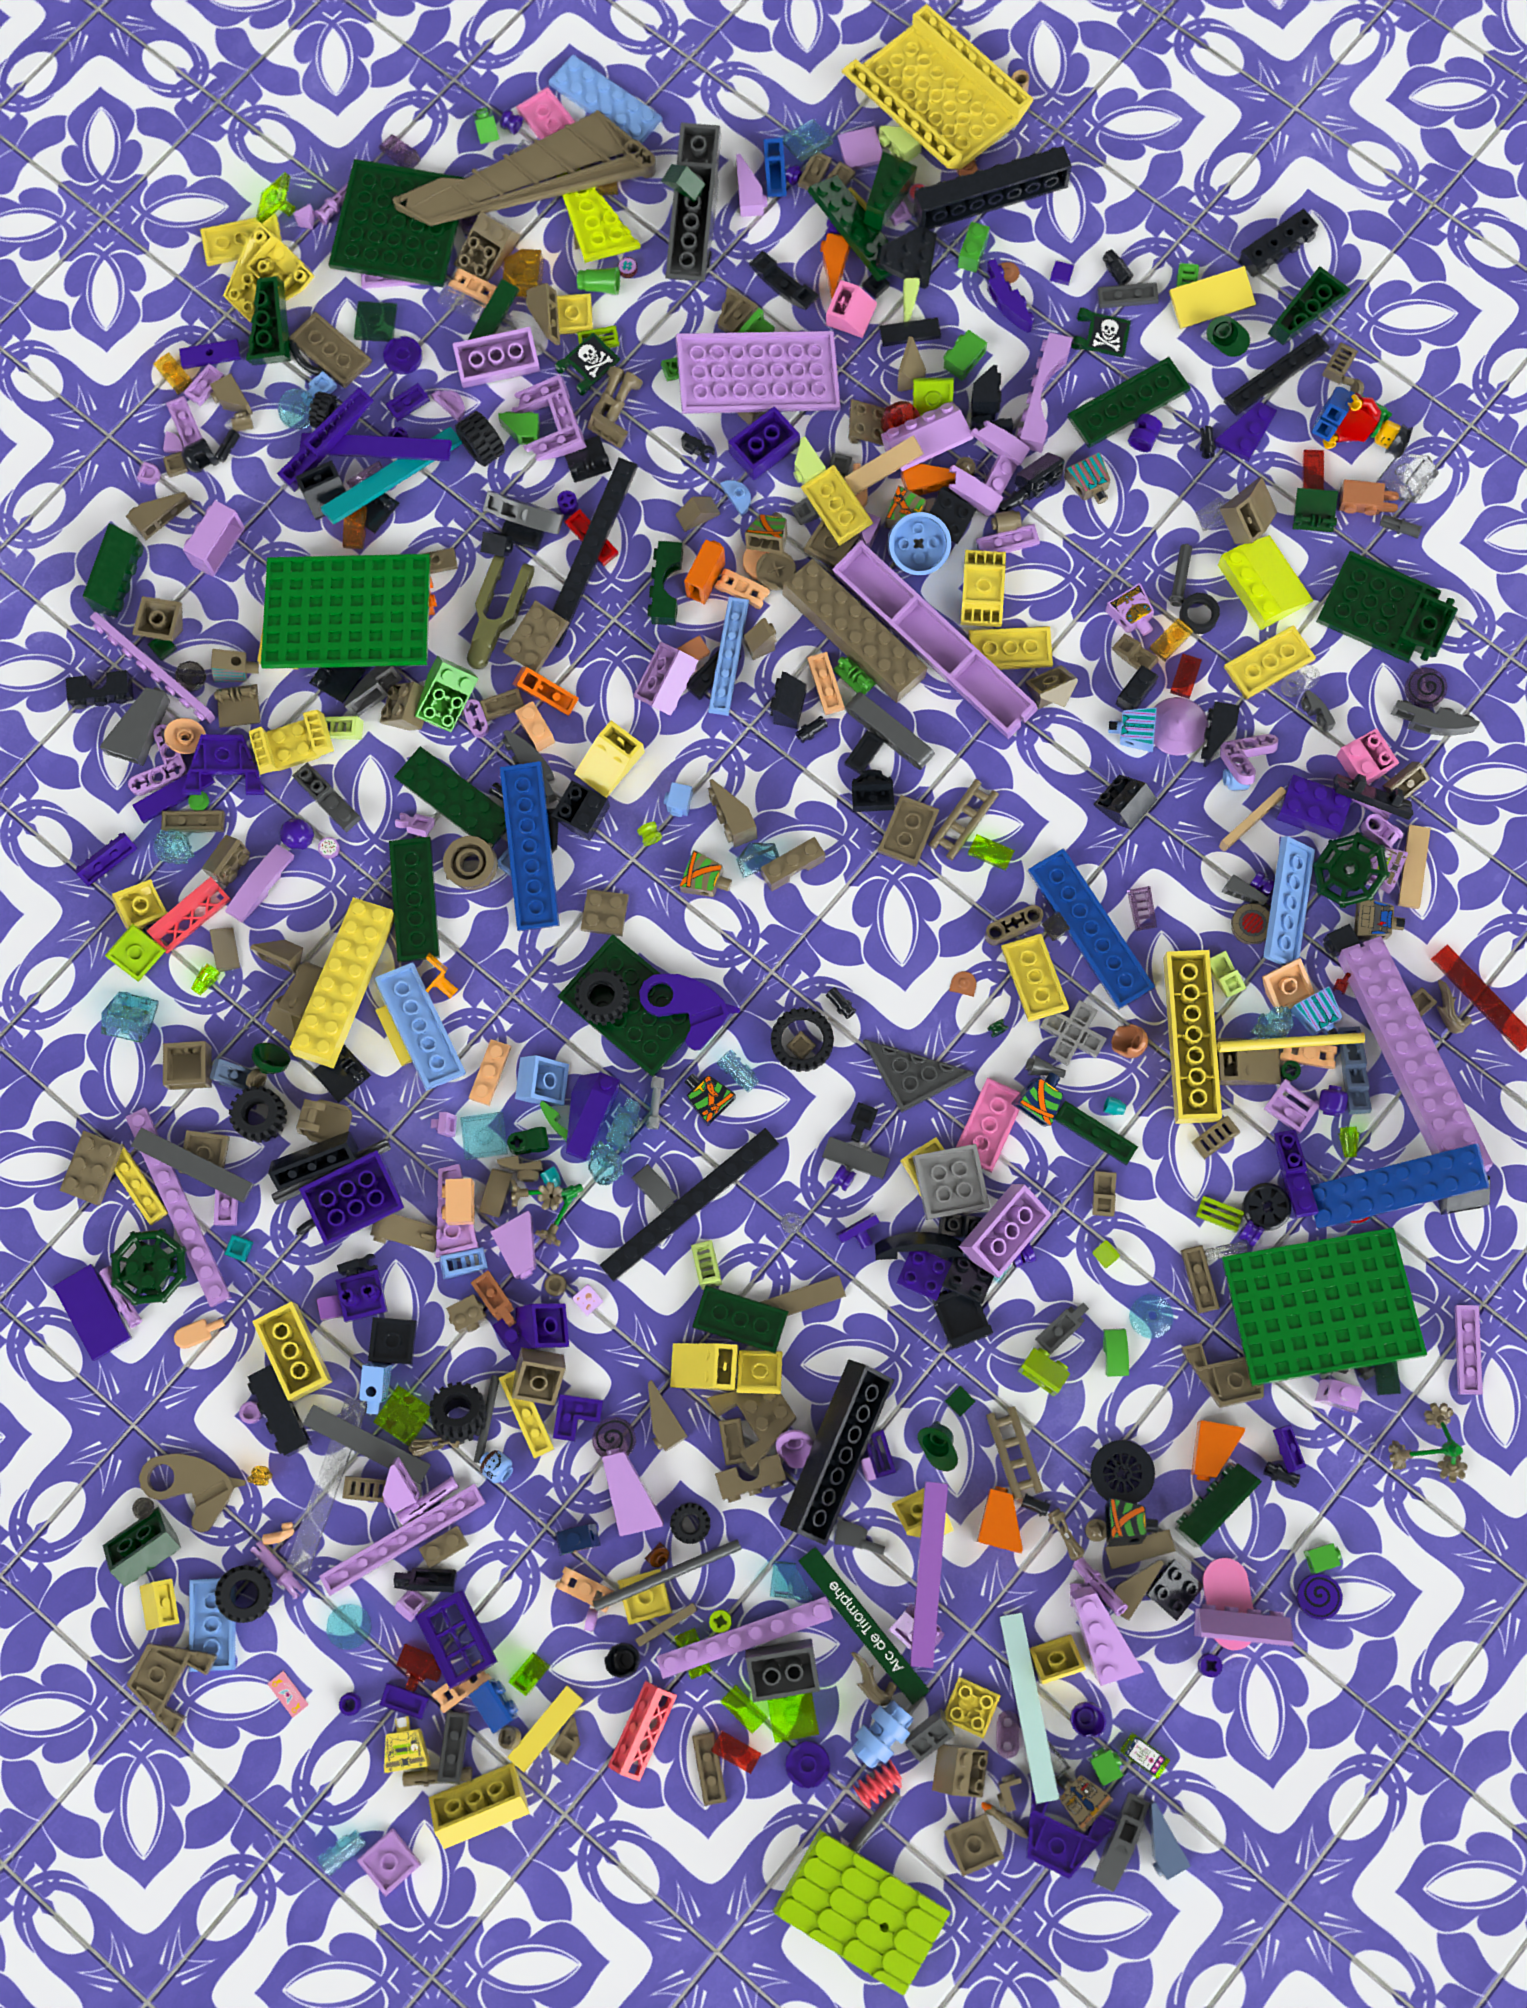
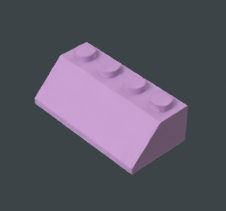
(934, 431)
(1005, 1230)
(1243, 1626)

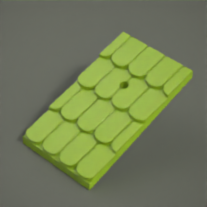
(861, 1912)

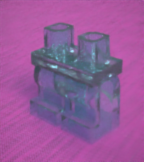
(623, 1126)

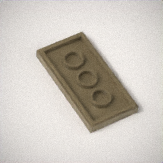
(330, 350)

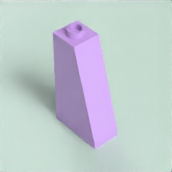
(629, 1497)

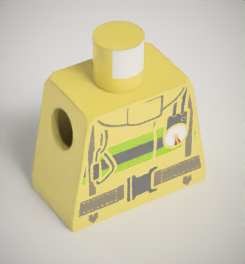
(405, 1748)

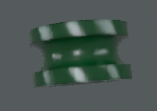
(997, 1028)
(1292, 1064)

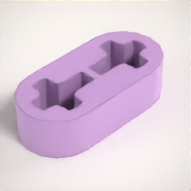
(479, 717)

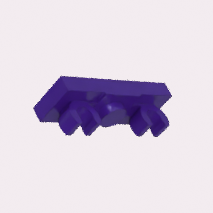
(105, 859)

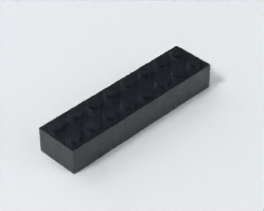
(992, 188)
(837, 1452)

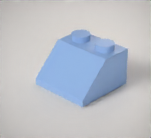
(542, 1080)

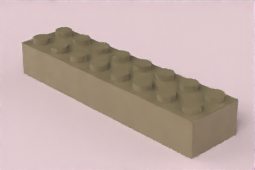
(854, 630)

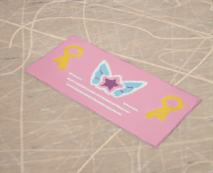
(288, 1694)

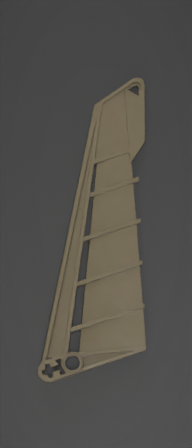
(573, 147)

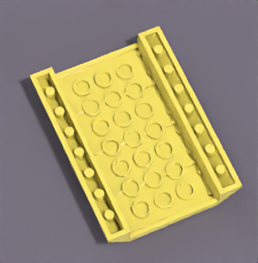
(941, 90)

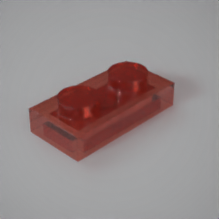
(1185, 676)
(735, 1752)

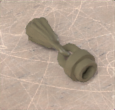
(422, 1446)
(1074, 1549)

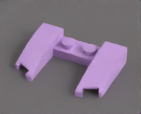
(569, 435)
(1010, 453)

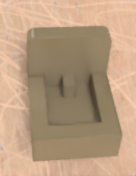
(1005, 1797)

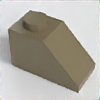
(229, 395)

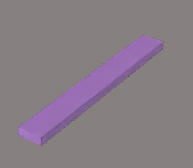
(929, 1575)

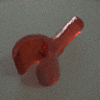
(1342, 984)

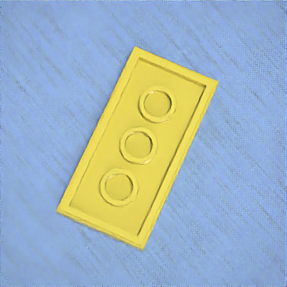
(226, 241)
(1212, 297)
(836, 505)
(1015, 646)
(1269, 662)
(1034, 977)

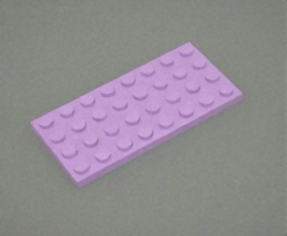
(757, 372)

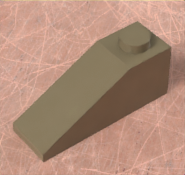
(544, 308)
(155, 514)
(664, 1423)
(1135, 1587)

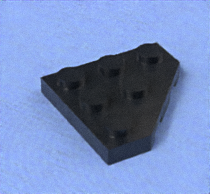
(909, 255)

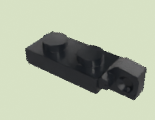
(426, 1580)

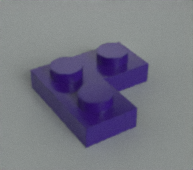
(570, 1411)

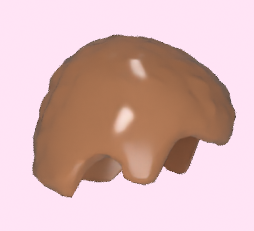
(1129, 1041)

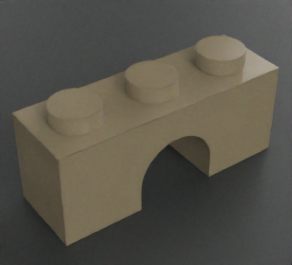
(784, 867)
(770, 1474)

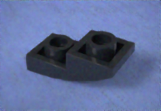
(1005, 424)
(958, 1225)

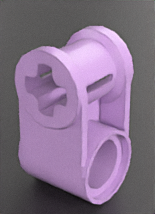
(1382, 832)

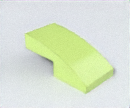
(1226, 975)

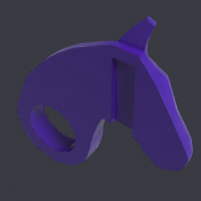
(705, 1007)

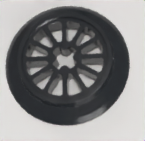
(1132, 1450)

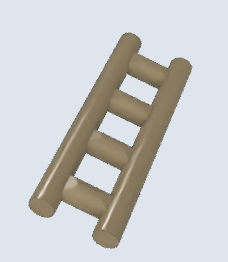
(963, 807)
(1009, 1466)

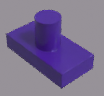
(859, 1231)
(511, 1338)

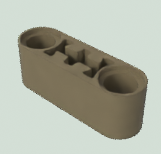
(1004, 923)

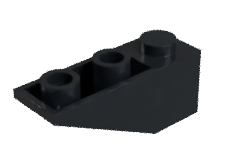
(1223, 721)

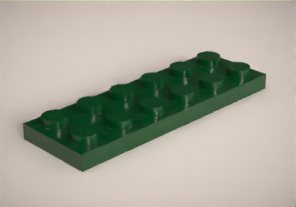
(848, 219)
(1127, 401)
(452, 796)
(414, 899)

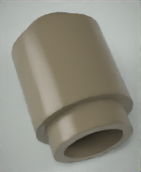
(1006, 521)

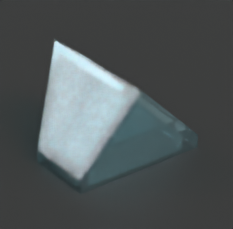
(788, 1582)

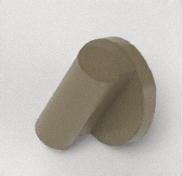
(242, 421)

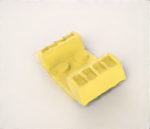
(983, 588)
(291, 743)

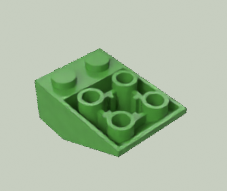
(445, 693)

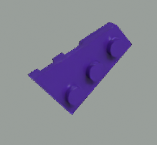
(1247, 431)

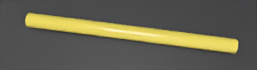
(1290, 1042)

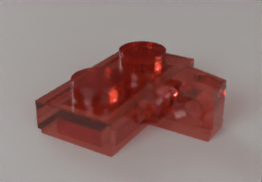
(418, 1666)

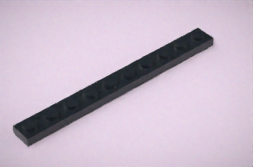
(594, 541)
(689, 1205)

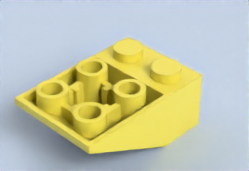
(609, 759)
(704, 1366)

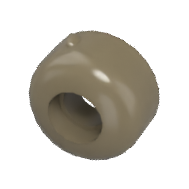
(459, 851)

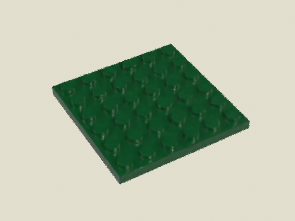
(383, 241)

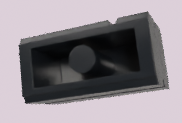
(1137, 689)

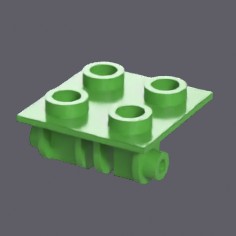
(854, 675)

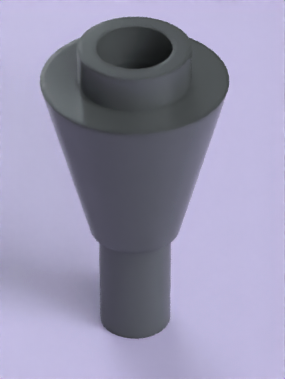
(1038, 1066)

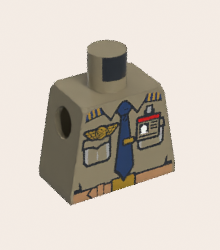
(1083, 1800)

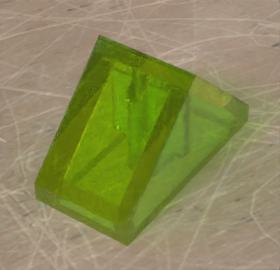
(529, 1674)

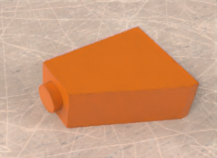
(1213, 1447)
(1000, 1522)

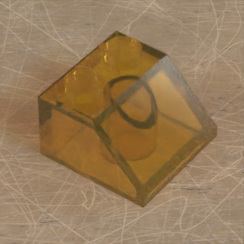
(524, 269)

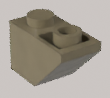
(760, 639)

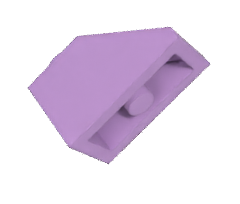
(399, 1488)

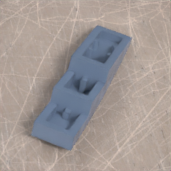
(1355, 1074)

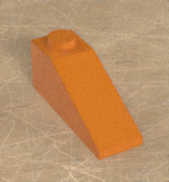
(835, 256)
(926, 478)
(545, 690)

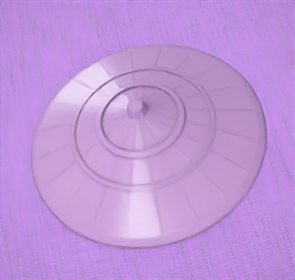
(1179, 726)

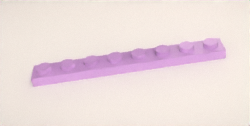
(157, 673)
(402, 1539)
(744, 1637)

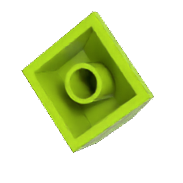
(1044, 1371)

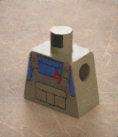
(1376, 920)

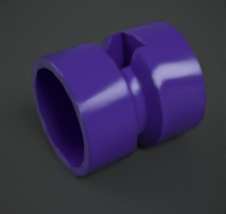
(1145, 433)

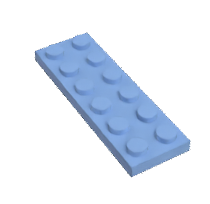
(596, 92)
(1289, 901)
(419, 1026)

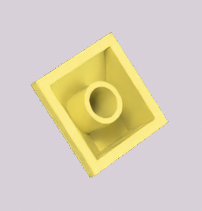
(910, 1514)

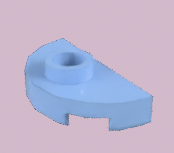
(738, 495)

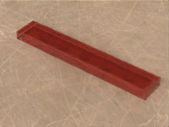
(1482, 997)

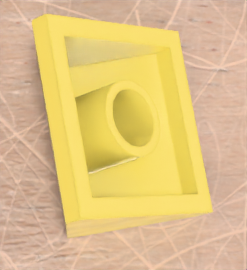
(1056, 1659)

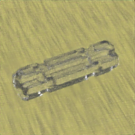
(1225, 1250)

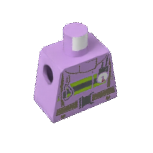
(1395, 861)
(1339, 1395)

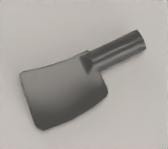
(854, 1536)

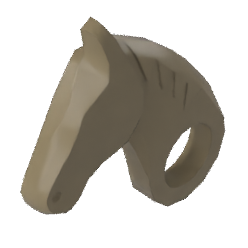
(193, 1475)

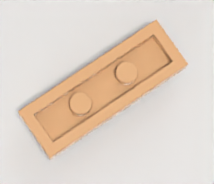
(825, 683)
(490, 1072)

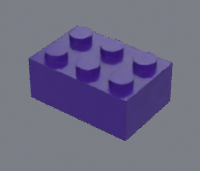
(764, 443)
(1314, 807)

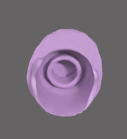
(794, 1447)

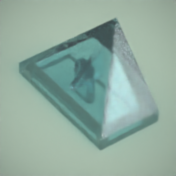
(755, 857)

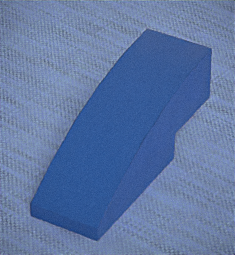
(775, 167)

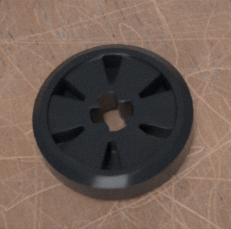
(1279, 1205)

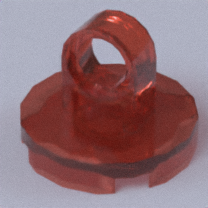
(898, 414)

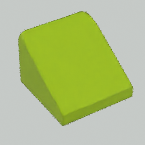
(1106, 1254)

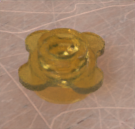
(260, 1476)

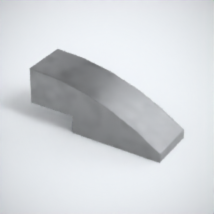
(372, 689)

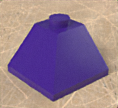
(543, 1325)

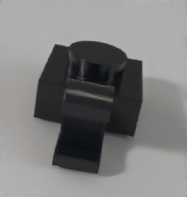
(694, 446)
(863, 1119)
(353, 1266)

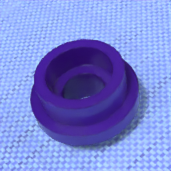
(793, 174)
(343, 1704)

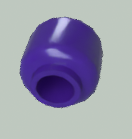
(1333, 1101)

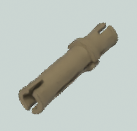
(427, 1777)

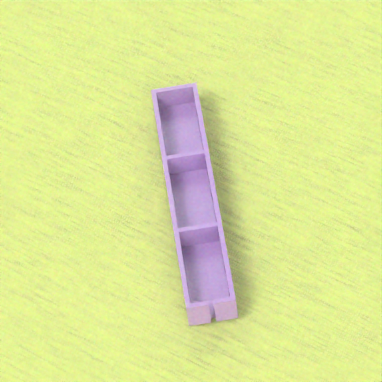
(934, 640)
(1409, 1049)

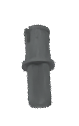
(1400, 526)

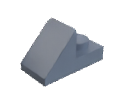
(229, 1074)

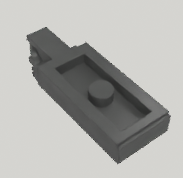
(1061, 1328)

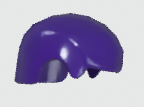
(296, 834)
(1088, 1719)

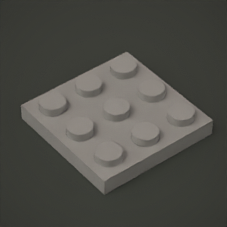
(951, 1181)

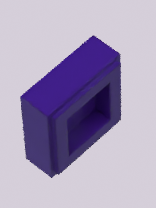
(1062, 273)

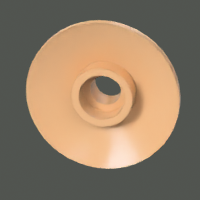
(183, 729)

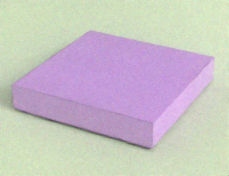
(860, 148)
(389, 1862)

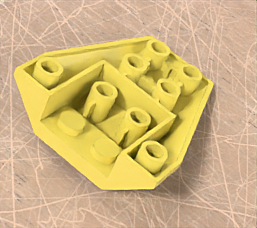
(265, 257)

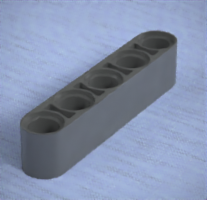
(889, 730)

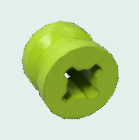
(649, 833)
(722, 1618)

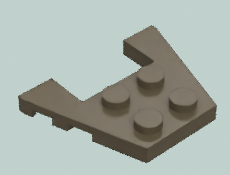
(1225, 1381)
(765, 1413)
(159, 1674)

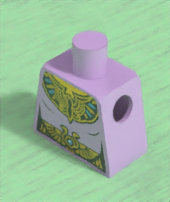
(1132, 610)

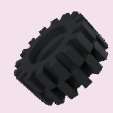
(321, 408)
(676, 1523)

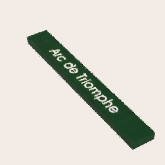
(864, 1626)

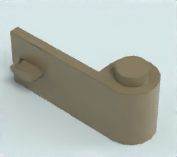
(300, 989)
(405, 1231)

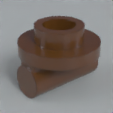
(658, 1556)

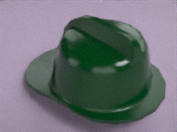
(1228, 336)
(938, 1446)

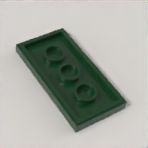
(740, 1319)

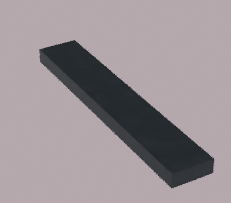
(1276, 374)

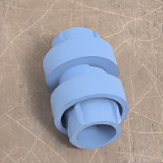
(888, 1727)

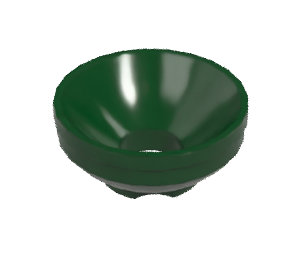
(270, 1058)

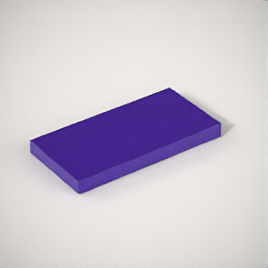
(92, 1312)

